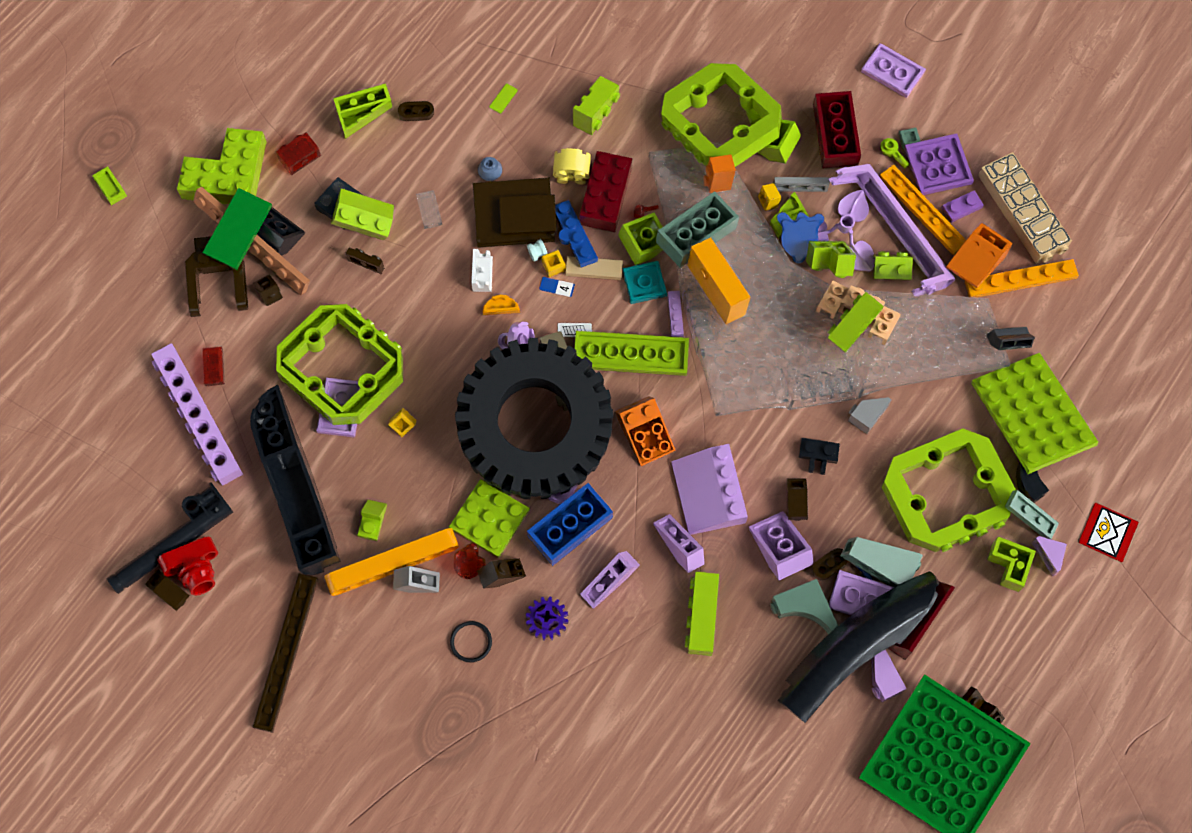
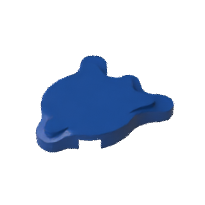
(798, 233)

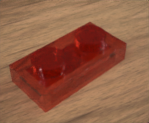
(213, 366)

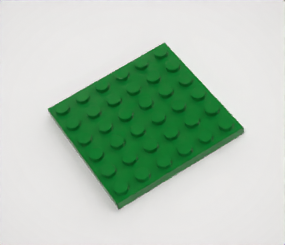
(944, 759)

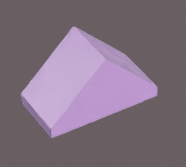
(1050, 552)

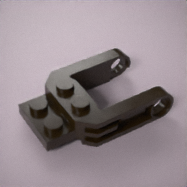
(201, 263)

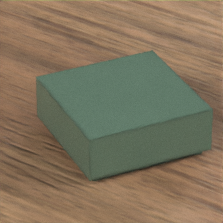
(908, 136)

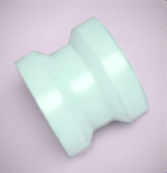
(536, 250)

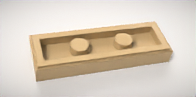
(602, 269)

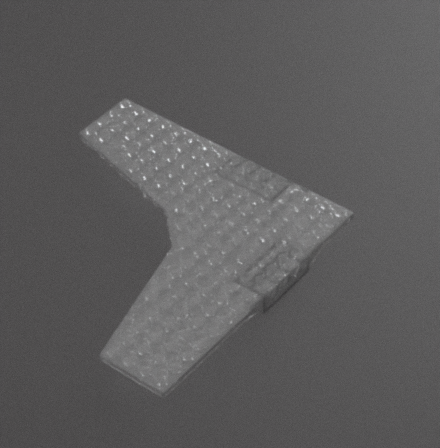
(782, 345)

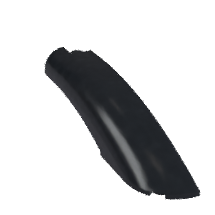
(293, 484)
(856, 641)

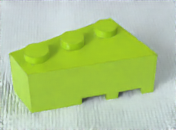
(596, 105)
(362, 107)
(854, 321)

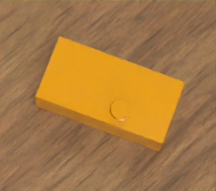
(718, 280)

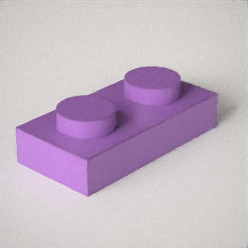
(962, 206)

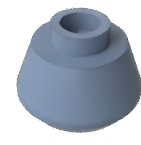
(489, 169)

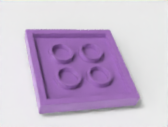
(938, 164)

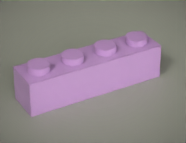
(675, 314)

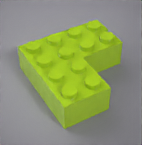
(236, 169)

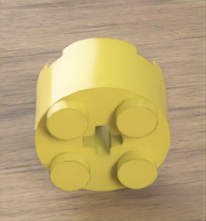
(571, 166)

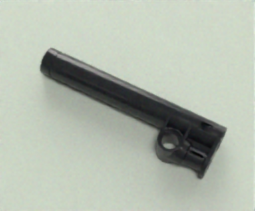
(209, 512)

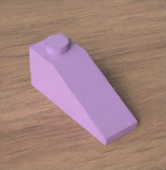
(680, 543)
(610, 578)
(885, 677)

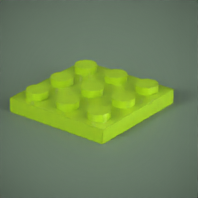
(489, 518)

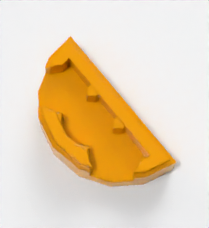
(500, 305)

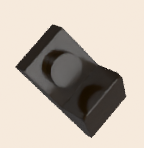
(268, 290)

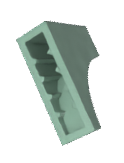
(805, 602)

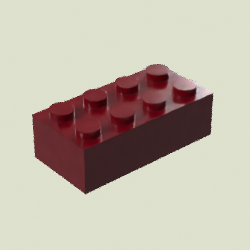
(836, 129)
(606, 191)

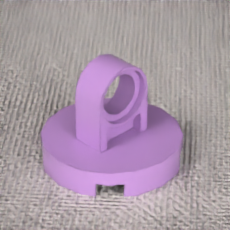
(518, 331)

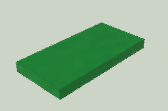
(237, 228)

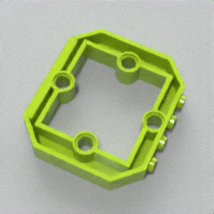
(694, 93)
(317, 326)
(986, 462)

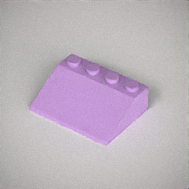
(709, 490)

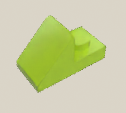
(372, 520)

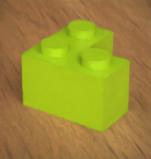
(831, 255)
(1016, 560)

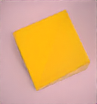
(769, 197)
(553, 263)
(402, 422)

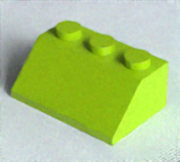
(363, 214)

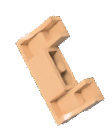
(841, 298)

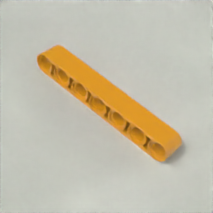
(386, 562)

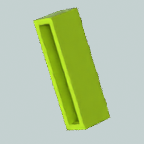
(703, 613)

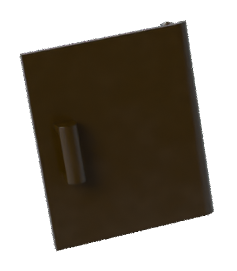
(488, 211)

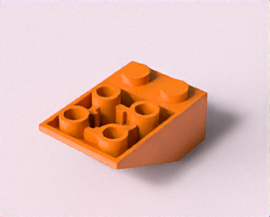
(979, 255)
(645, 430)

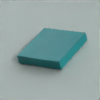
(644, 282)

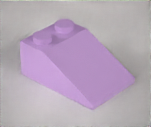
(782, 545)

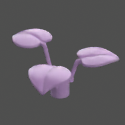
(852, 209)

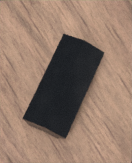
(1010, 338)

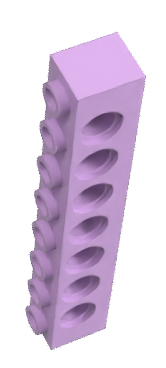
(229, 469)

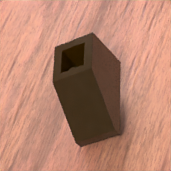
(501, 572)

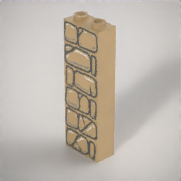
(1025, 208)

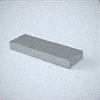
(802, 184)

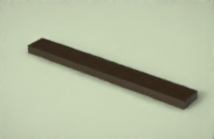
(285, 653)

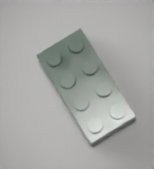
(704, 220)

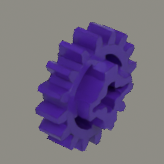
(554, 619)

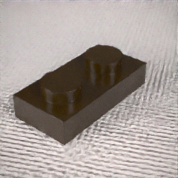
(369, 262)

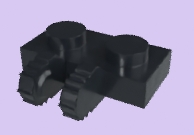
(819, 451)

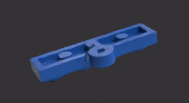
(574, 234)

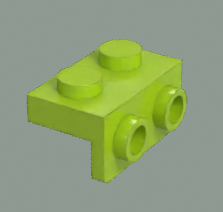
(892, 266)

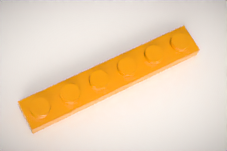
(922, 209)
(1024, 278)

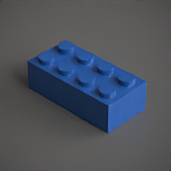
(570, 524)

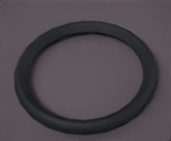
(469, 660)

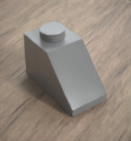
(868, 412)
(416, 580)

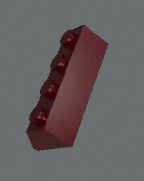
(908, 645)

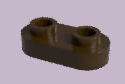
(416, 111)
(829, 564)

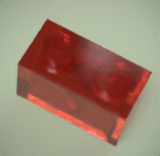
(298, 153)

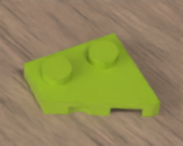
(791, 208)

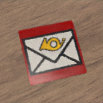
(1108, 532)

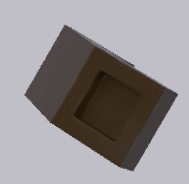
(797, 499)
(167, 590)
(974, 698)

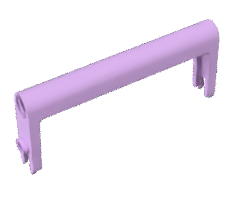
(901, 224)

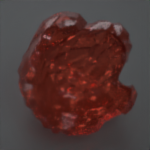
(468, 562)

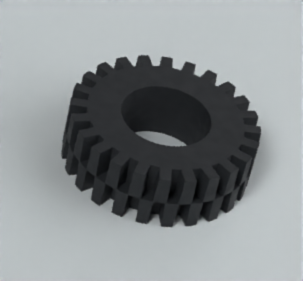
(528, 367)

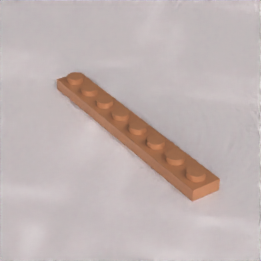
(259, 247)

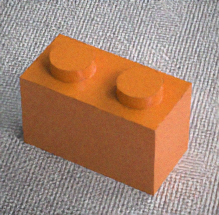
(719, 173)

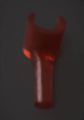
(640, 209)

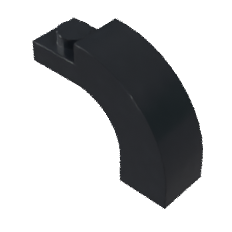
(1030, 484)

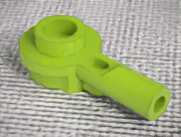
(889, 148)

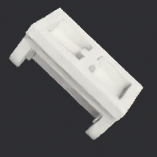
(482, 271)

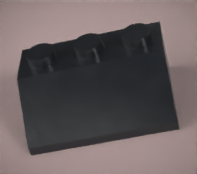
(280, 232)

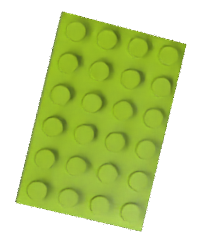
(1034, 413)

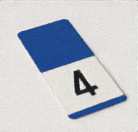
(557, 286)

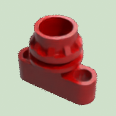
(192, 564)

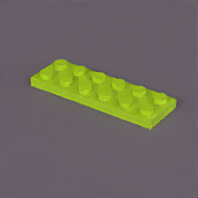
(634, 352)

